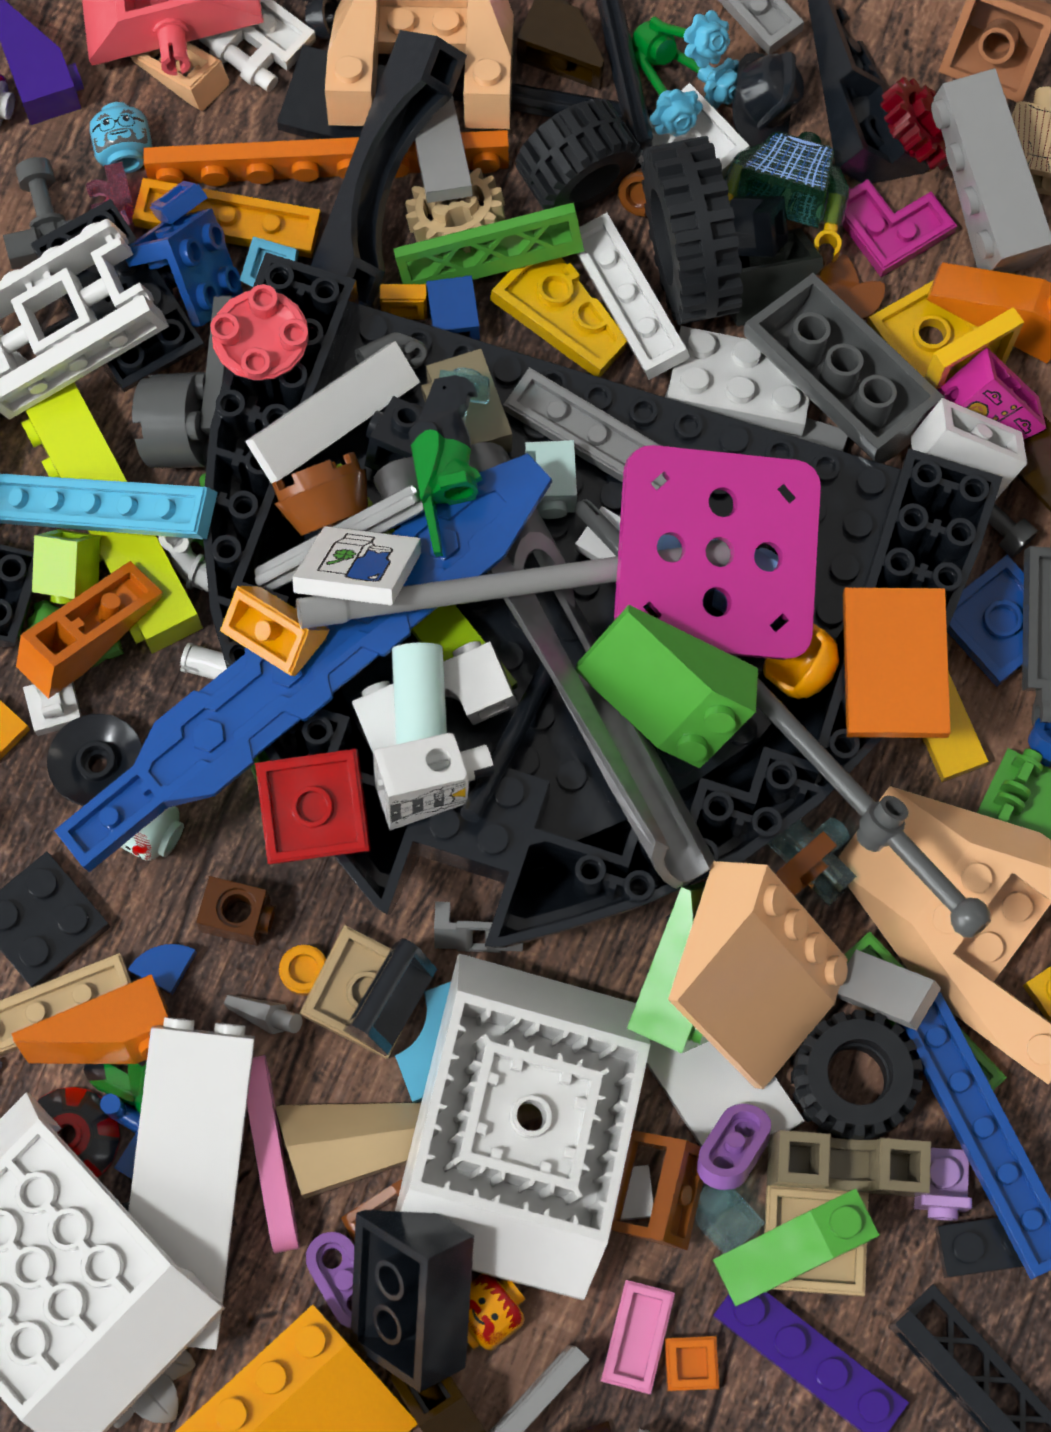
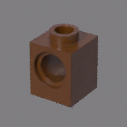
(220, 896)

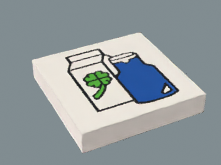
(357, 565)

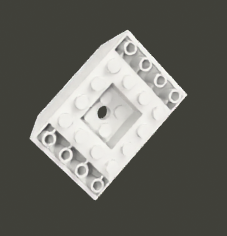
(539, 1196)

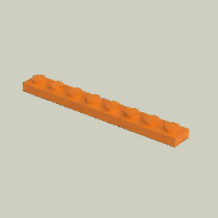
(297, 159)

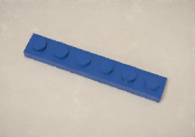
(985, 1135)

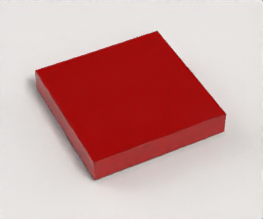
(312, 806)

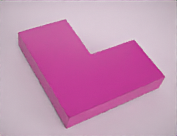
(891, 237)

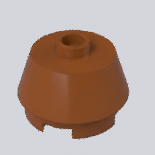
(323, 494)

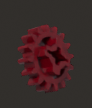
(913, 123)

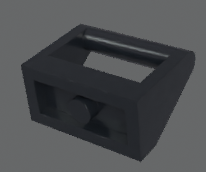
(391, 997)

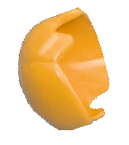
(807, 672)

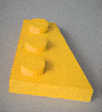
(561, 312)

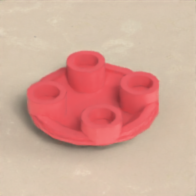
(259, 334)

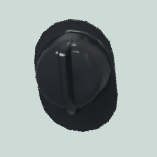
(766, 95)

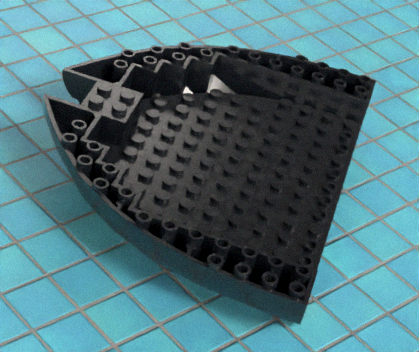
(553, 818)

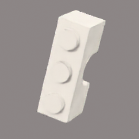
(470, 677)

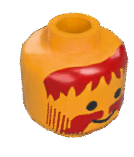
(493, 1312)

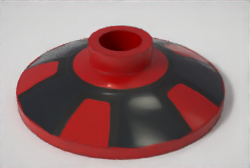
(96, 1133)

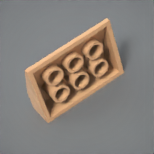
(755, 970)

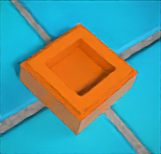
(691, 1363)

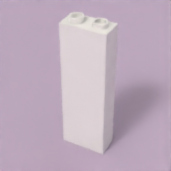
(192, 1148)

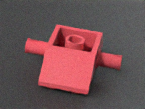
(139, 26)

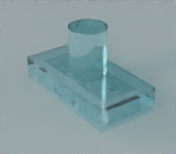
(837, 876)
(726, 1218)

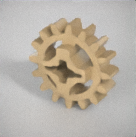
(456, 214)

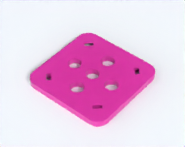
(757, 518)

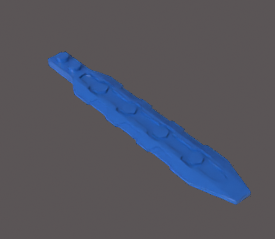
(252, 703)

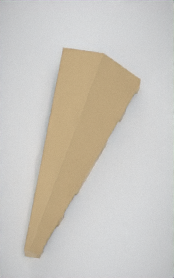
(352, 1141)

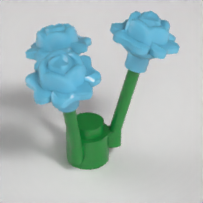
(707, 41)

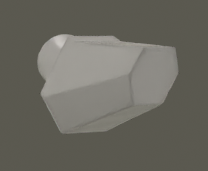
(265, 1014)

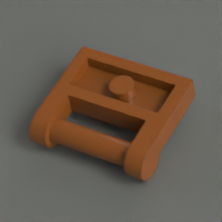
(806, 864)

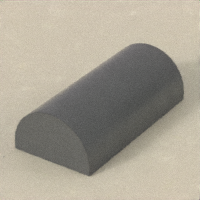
(844, 367)

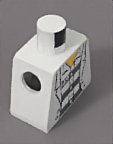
(426, 777)

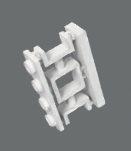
(84, 342)

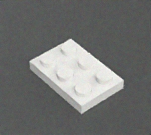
(736, 381)

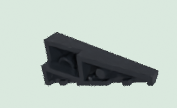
(853, 101)

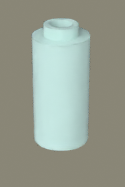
(418, 691)

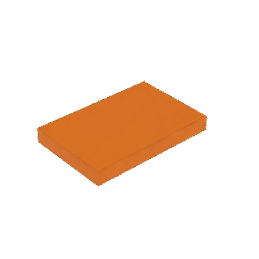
(896, 662)

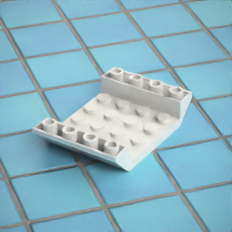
(83, 1288)

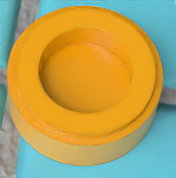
(301, 968)

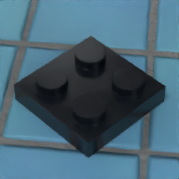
(45, 920)

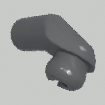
(413, 350)

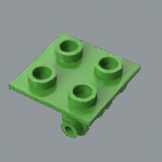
(1020, 792)

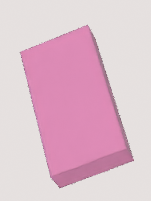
(637, 1337)

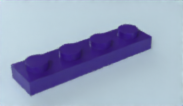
(813, 1362)

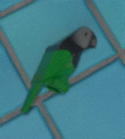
(443, 451)

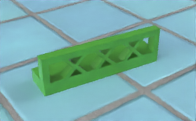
(494, 247)

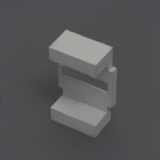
(460, 934)

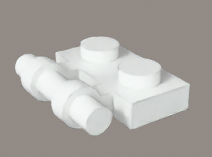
(276, 41)

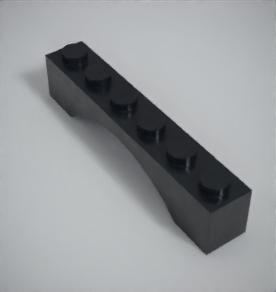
(411, 91)

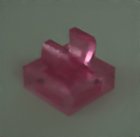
(115, 189)

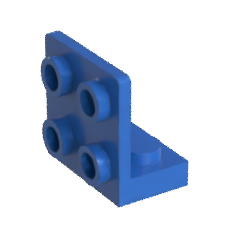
(197, 258)

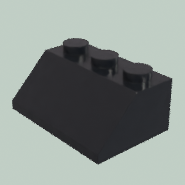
(411, 1294)

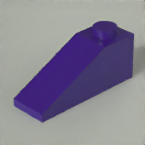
(38, 68)

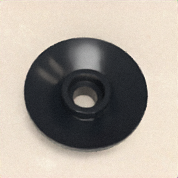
(80, 745)

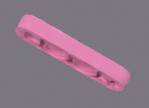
(271, 1159)

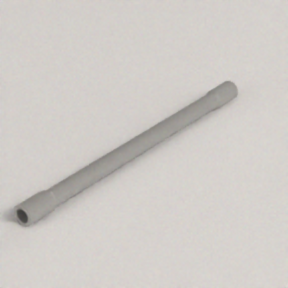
(325, 611)

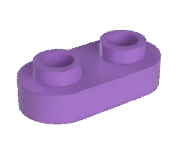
(729, 1156)
(334, 1283)

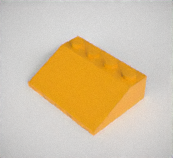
(304, 1384)

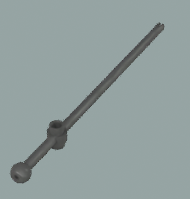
(880, 821)

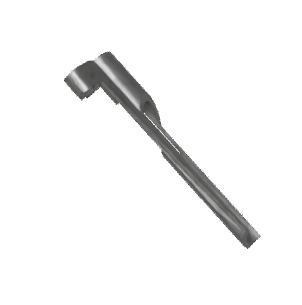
(619, 749)

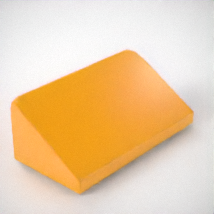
(271, 629)

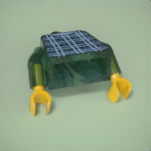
(803, 174)

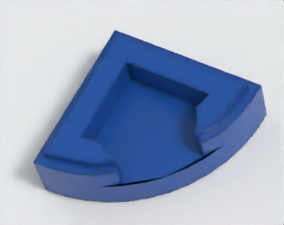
(165, 963)

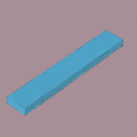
(107, 505)

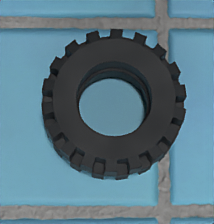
(578, 155)
(881, 1043)

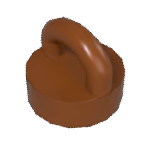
(632, 194)

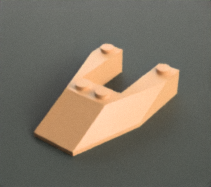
(371, 28)
(985, 861)

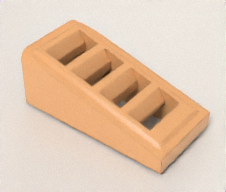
(199, 86)

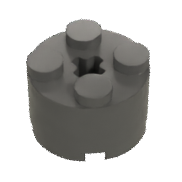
(170, 420)

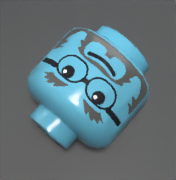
(120, 136)

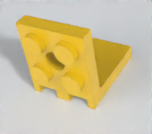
(961, 341)

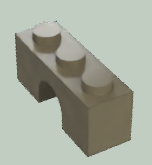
(838, 1164)

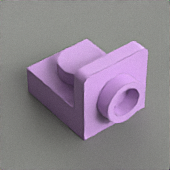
(947, 1185)

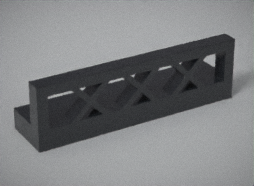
(954, 1378)

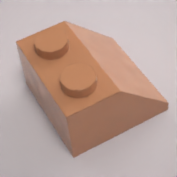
(1002, 37)

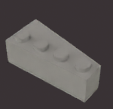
(991, 174)

